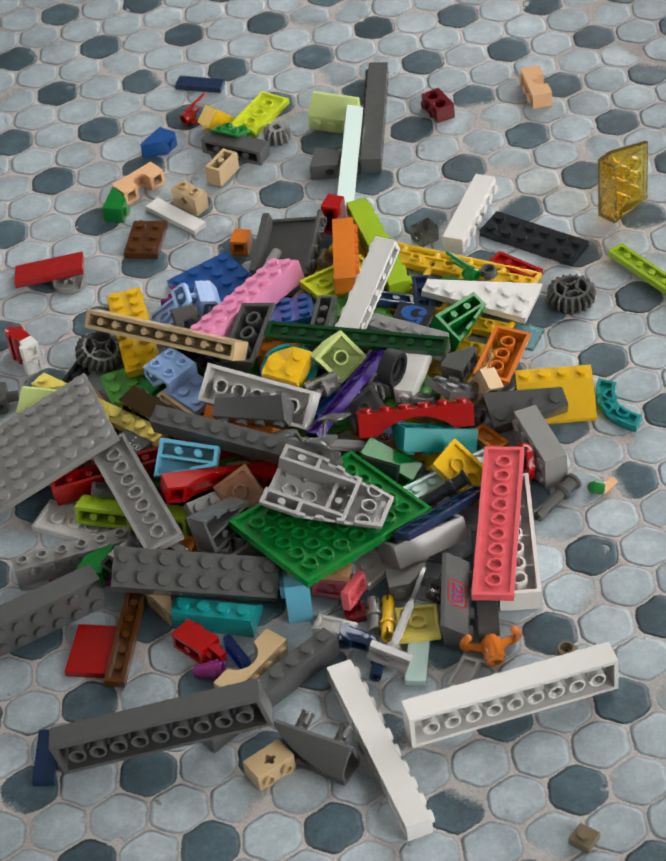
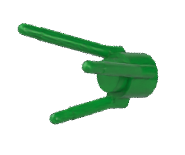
(469, 272)

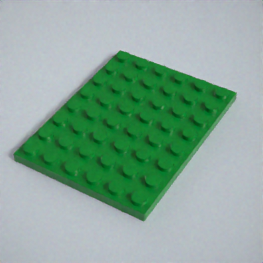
(318, 548)

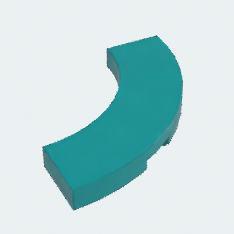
(612, 409)

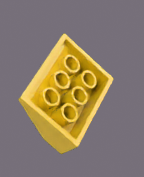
(576, 384)

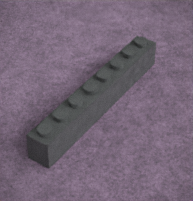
(292, 672)

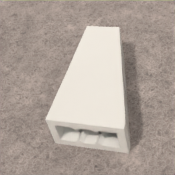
(413, 378)

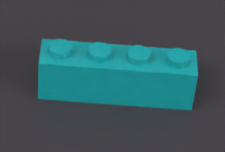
(431, 437)
(218, 615)

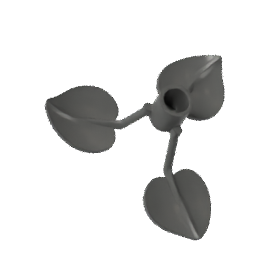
(322, 441)

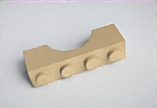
(269, 650)

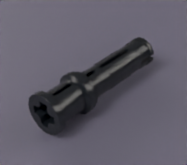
(450, 487)

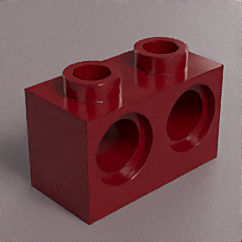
(437, 105)

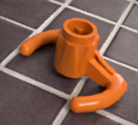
(491, 646)

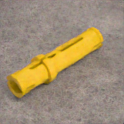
(387, 623)

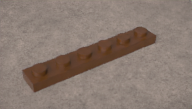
(125, 640)

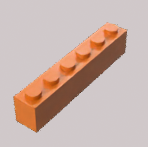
(345, 254)

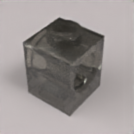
(424, 232)

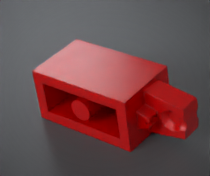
(197, 642)

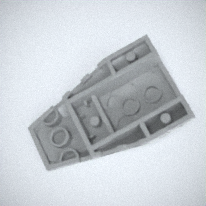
(317, 490)

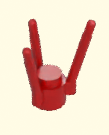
(188, 116)

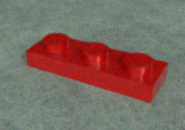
(506, 259)

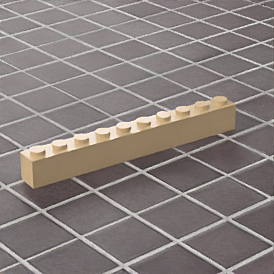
(167, 335)

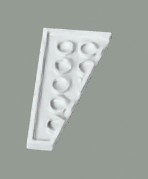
(502, 299)

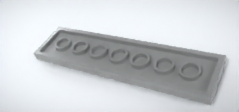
(137, 496)

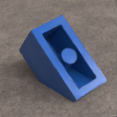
(158, 143)

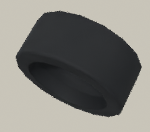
(392, 367)

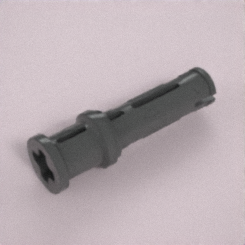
(562, 492)

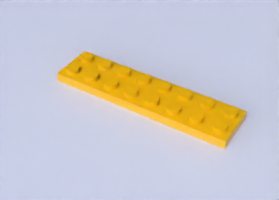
(134, 352)

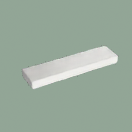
(176, 216)

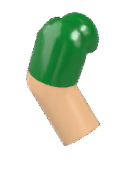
(602, 487)

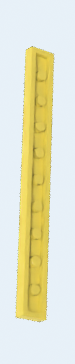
(118, 417)

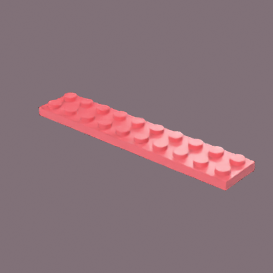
(498, 524)

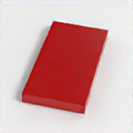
(49, 269)

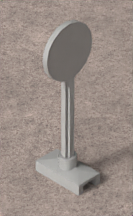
(389, 654)

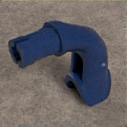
(359, 639)

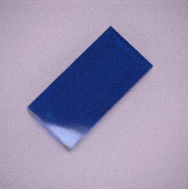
(236, 652)

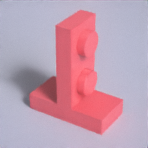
(348, 592)

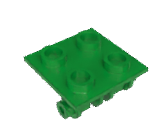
(228, 129)

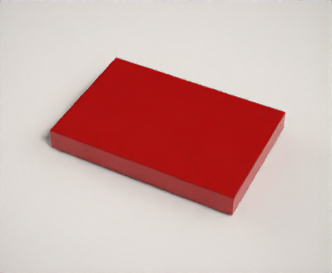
(90, 651)

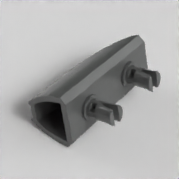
(322, 754)

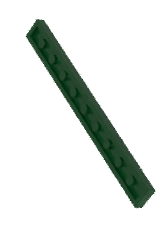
(362, 338)

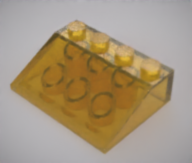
(622, 180)

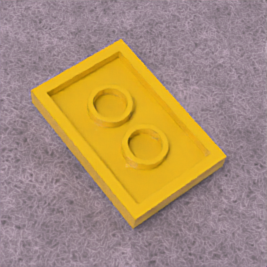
(455, 458)

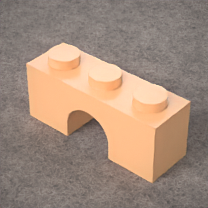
(533, 85)
(147, 176)

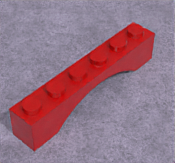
(374, 422)
(183, 485)

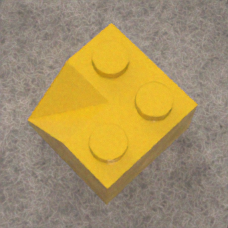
(288, 366)

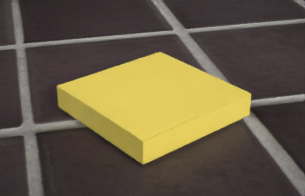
(422, 624)

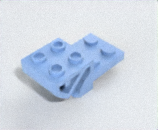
(204, 297)
(180, 377)

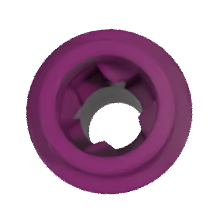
(209, 670)

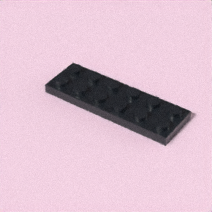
(534, 238)

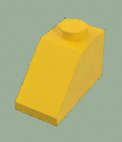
(212, 116)

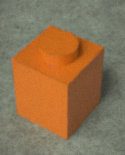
(241, 242)

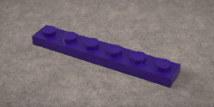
(348, 391)

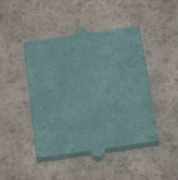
(536, 334)

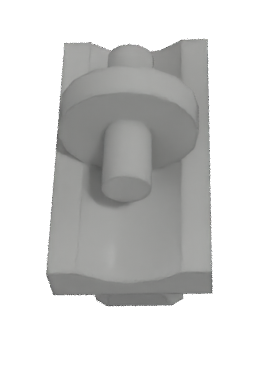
(324, 384)

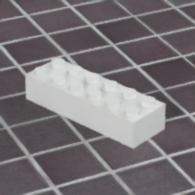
(226, 380)

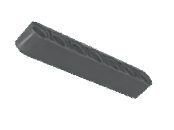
(486, 610)

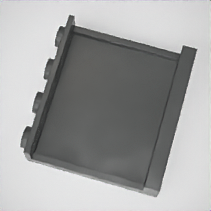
(294, 237)

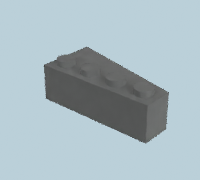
(501, 405)

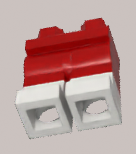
(24, 349)

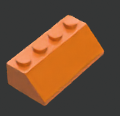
(508, 355)

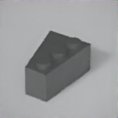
(211, 524)

